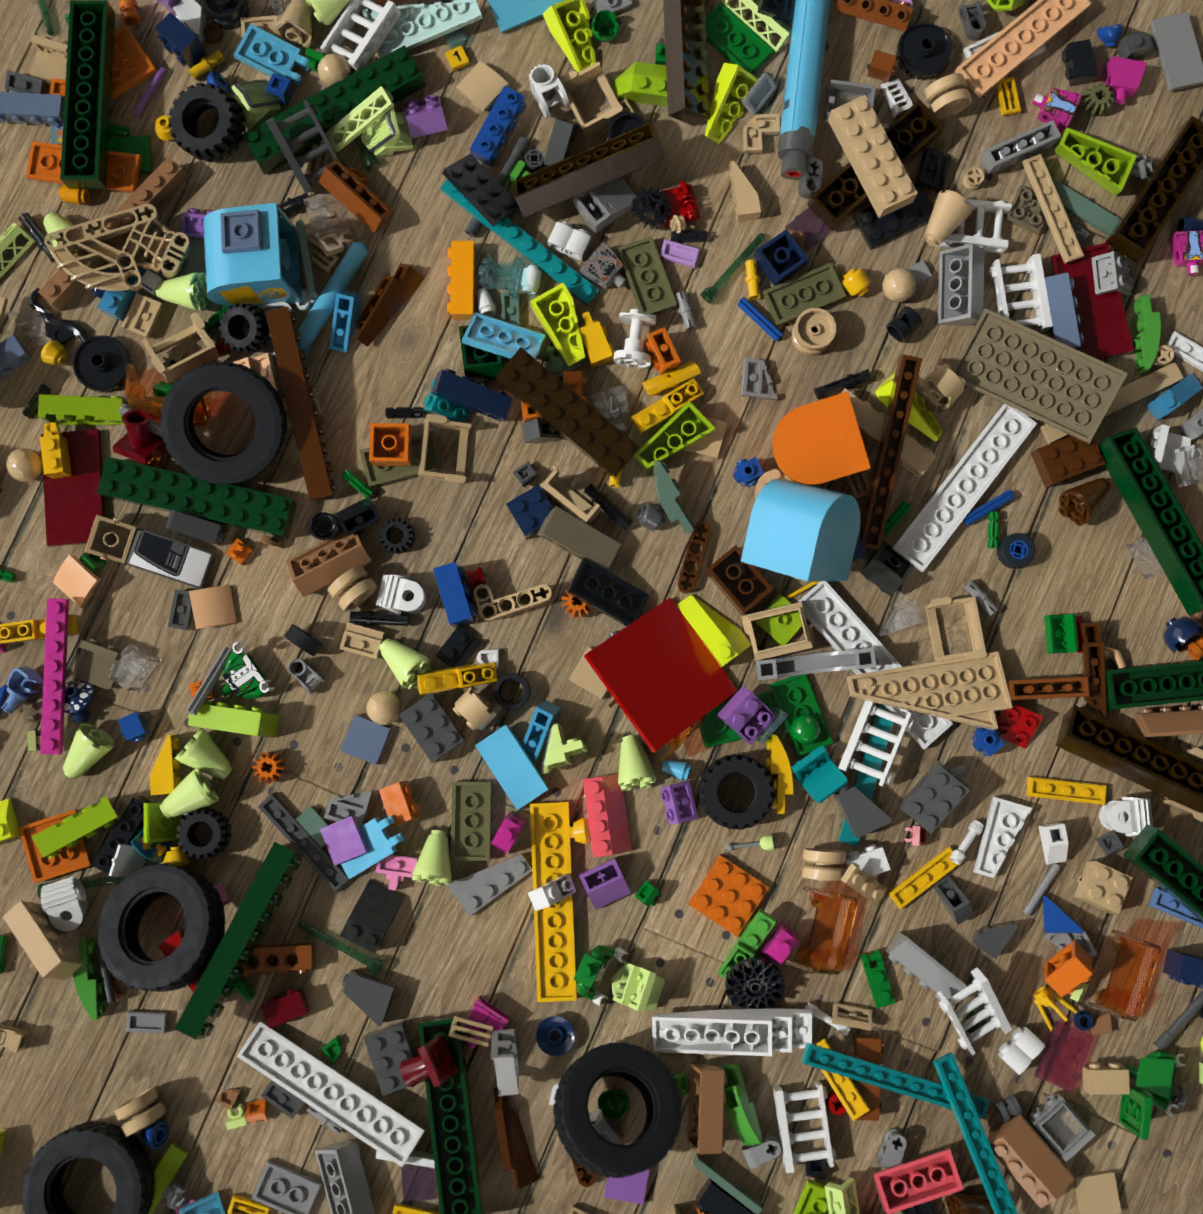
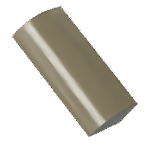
(578, 538)

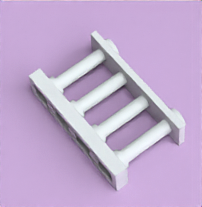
(372, 40)
(996, 243)
(1036, 285)
(855, 743)
(992, 1008)
(788, 1139)

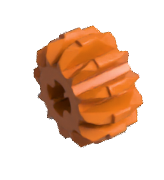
(576, 608)
(261, 767)

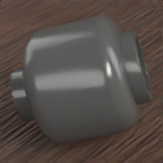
(650, 516)

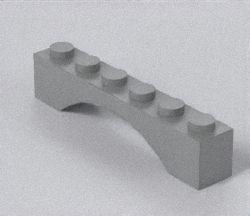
(816, 662)

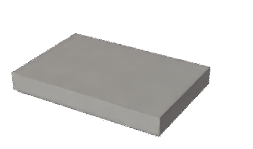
(286, 1189)

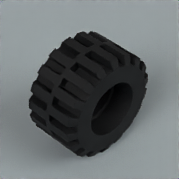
(232, 327)
(189, 840)

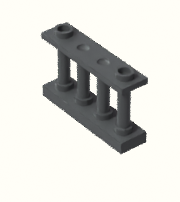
(287, 145)

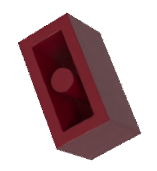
(285, 1008)

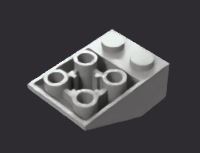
(604, 203)

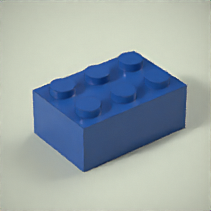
(455, 594)

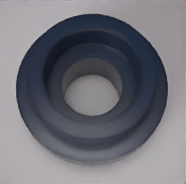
(82, 716)
(1088, 1020)

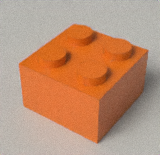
(390, 444)
(1068, 969)

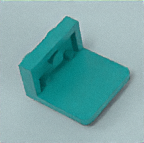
(446, 408)
(819, 775)

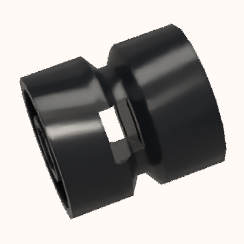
(902, 325)

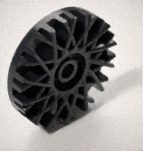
(924, 50)
(113, 367)
(754, 984)

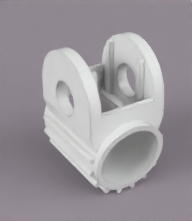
(542, 80)
(394, 592)
(1133, 815)
(64, 903)

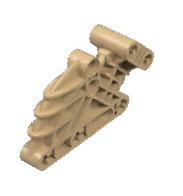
(164, 251)

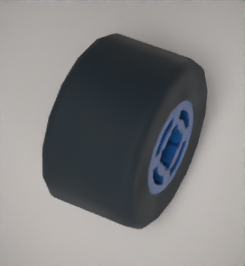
(1010, 555)

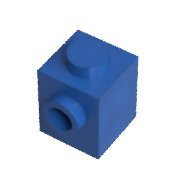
(134, 727)

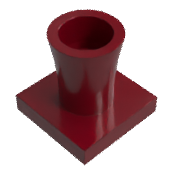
(139, 441)
(433, 1062)

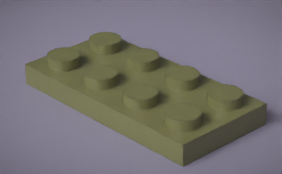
(646, 276)
(807, 291)
(384, 474)
(471, 821)

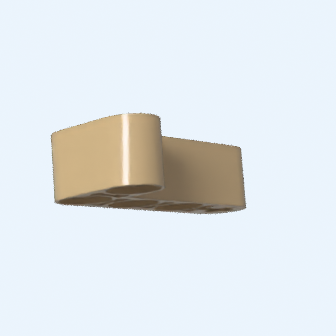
(514, 598)

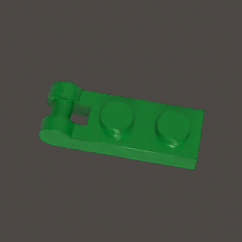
(877, 979)

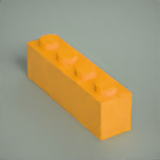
(462, 280)

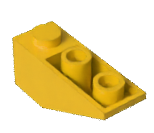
(165, 773)

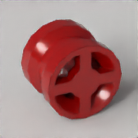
(476, 577)
(832, 1101)

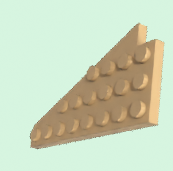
(944, 689)

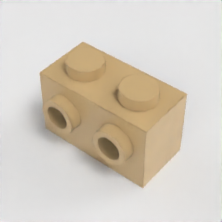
(1106, 1079)

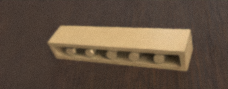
(871, 424)

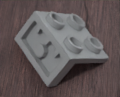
(1112, 274)

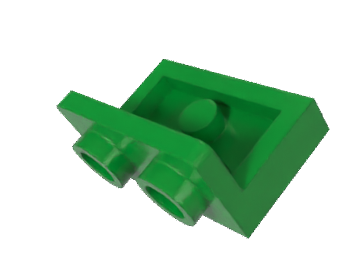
(1061, 633)

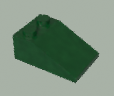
(478, 363)

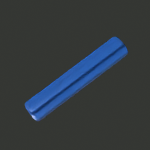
(760, 319)
(988, 507)

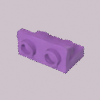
(193, 222)
(678, 802)

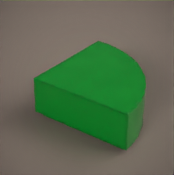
(333, 1049)

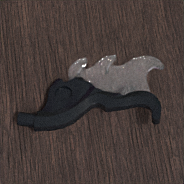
(43, 325)

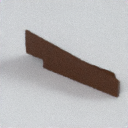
(386, 302)
(1094, 665)
(513, 1142)

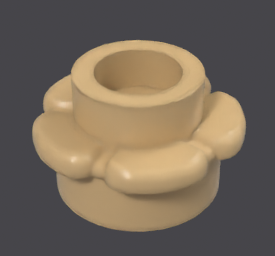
(677, 224)

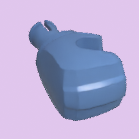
(20, 686)

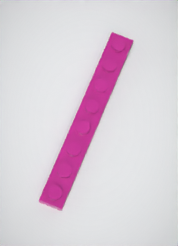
(54, 676)

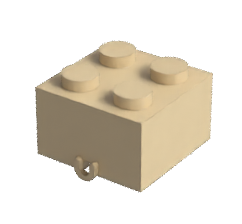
(110, 539)
(1102, 887)

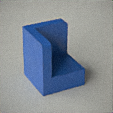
(280, 87)

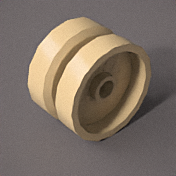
(948, 95)
(824, 331)
(352, 588)
(824, 864)
(139, 1110)

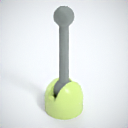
(766, 843)

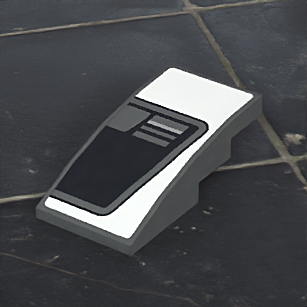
(168, 558)

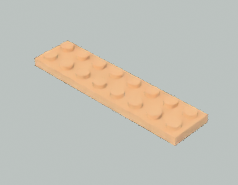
(1018, 42)

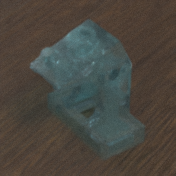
(491, 269)

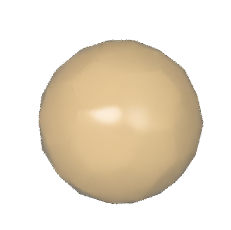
(333, 69)
(899, 285)
(24, 464)
(383, 707)

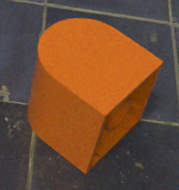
(820, 442)

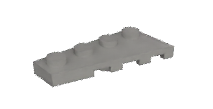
(483, 886)

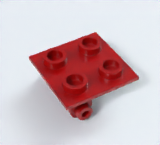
(682, 202)
(1018, 725)

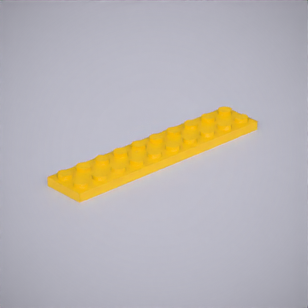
(554, 923)

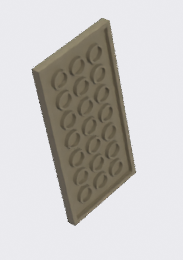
(1038, 375)

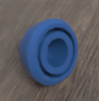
(1110, 34)
(219, 81)
(155, 1134)

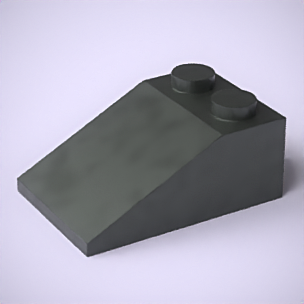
(372, 916)

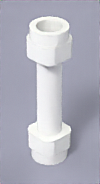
(975, 829)
(827, 1018)

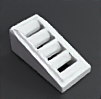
(896, 111)

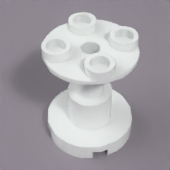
(633, 347)

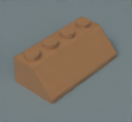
(327, 562)
(1169, 723)
(706, 1108)
(1030, 1160)

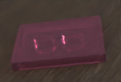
(1064, 1056)

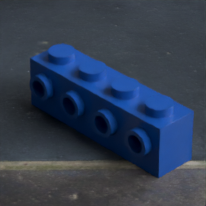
(498, 125)

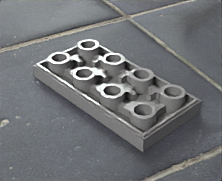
(1178, 51)

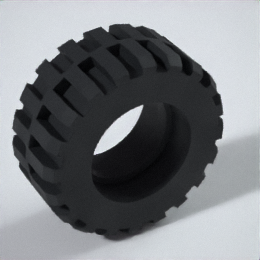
(187, 112)
(762, 797)

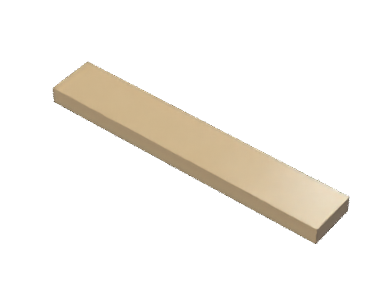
(1053, 208)

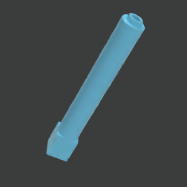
(326, 301)

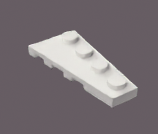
(1000, 829)

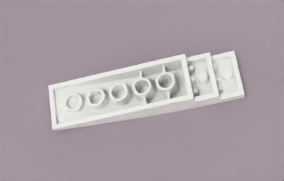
(732, 1031)

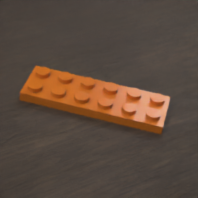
(45, 166)

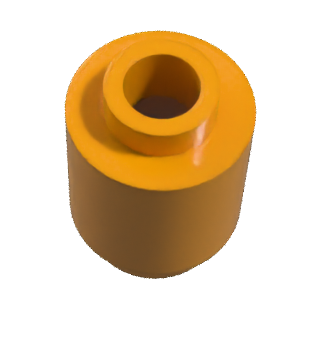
(74, 196)

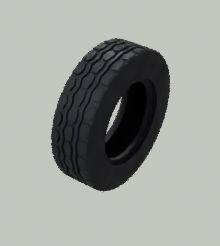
(192, 453)
(121, 922)
(661, 1104)
(99, 1141)

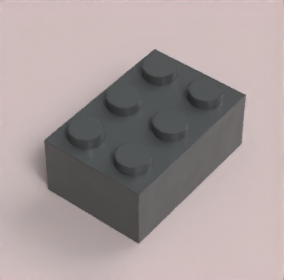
(432, 727)
(934, 796)
(387, 1050)

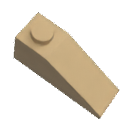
(744, 195)

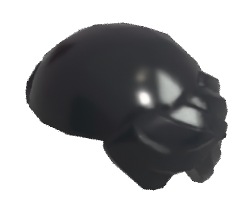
(324, 526)

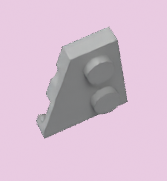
(756, 381)
(349, 805)
(1063, 939)

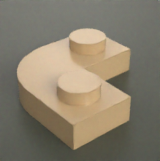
(756, 127)

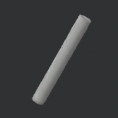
(1041, 889)

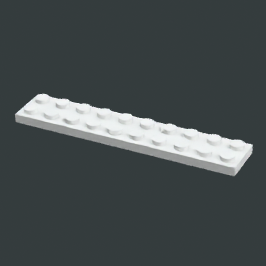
(963, 487)
(846, 631)
(331, 1093)

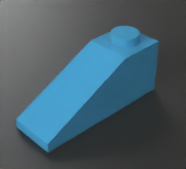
(117, 302)
(344, 321)
(1174, 397)
(537, 734)

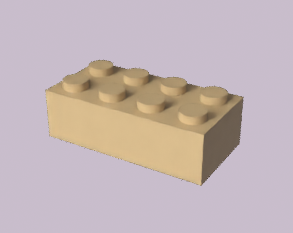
(42, 942)

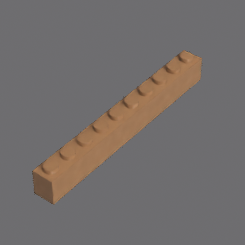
(152, 191)

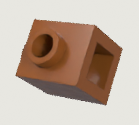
(882, 66)

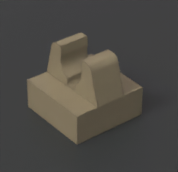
(32, 712)

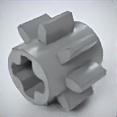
(1142, 167)
(175, 1196)

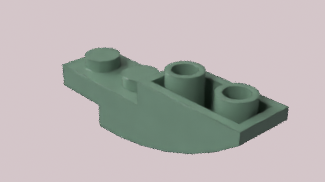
(667, 492)

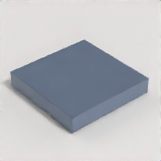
(241, 231)
(365, 739)

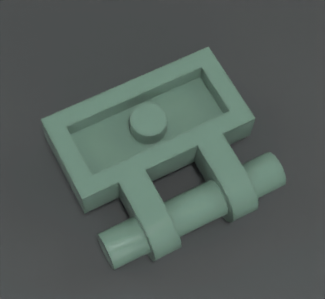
(558, 365)

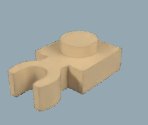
(334, 244)

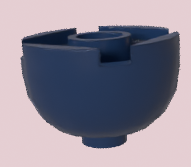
(1181, 632)

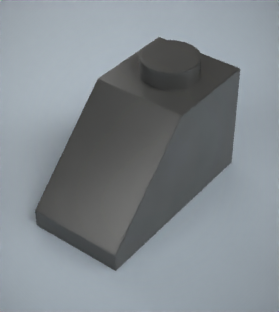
(1136, 46)
(539, 432)
(953, 900)
(994, 938)

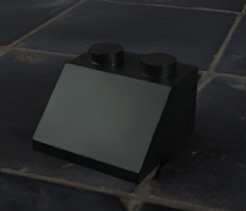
(887, 569)

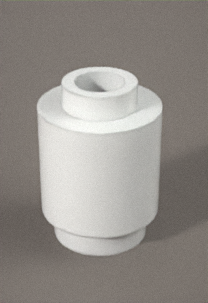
(531, 279)

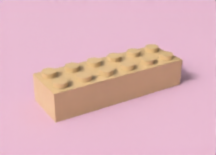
(872, 156)

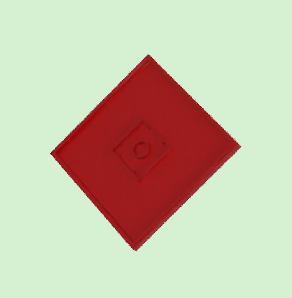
(660, 674)

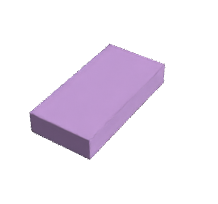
(679, 253)

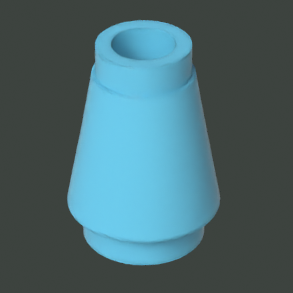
(677, 769)

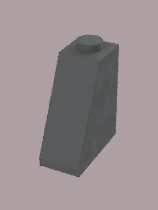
(560, 141)
(195, 528)
(859, 811)
(369, 994)

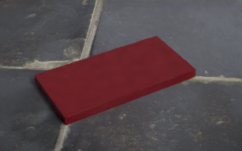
(1101, 316)
(74, 500)

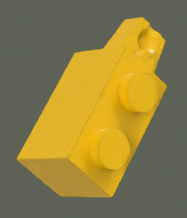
(595, 341)
(55, 452)

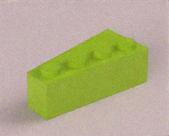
(1096, 159)
(80, 410)
(677, 434)
(235, 719)
(75, 827)

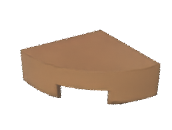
(799, 237)
(267, 540)
(120, 989)
(1102, 1024)
(229, 1097)

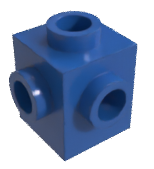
(752, 467)
(989, 746)

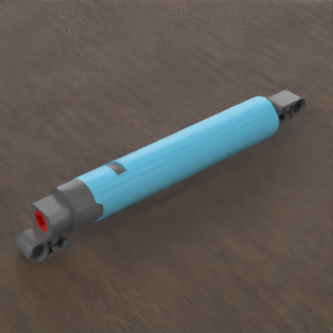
(803, 95)

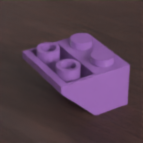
(425, 116)
(746, 715)
(604, 883)

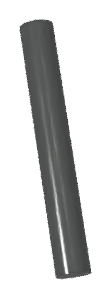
(106, 978)

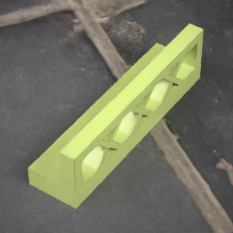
(777, 25)
(360, 118)
(6, 239)
(839, 1201)

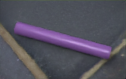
(149, 92)

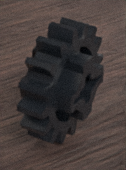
(653, 200)

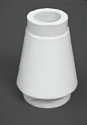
(485, 303)

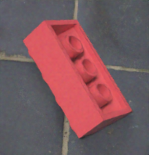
(606, 815)
(917, 1181)

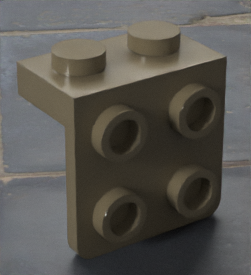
(96, 663)

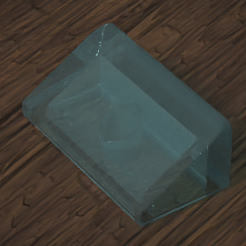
(781, 716)

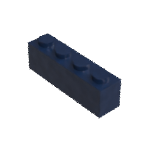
(471, 395)

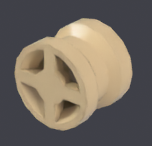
(975, 174)
(1166, 353)

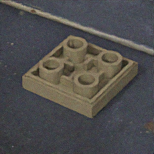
(1026, 211)

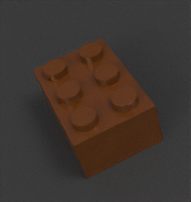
(1066, 459)
(738, 580)

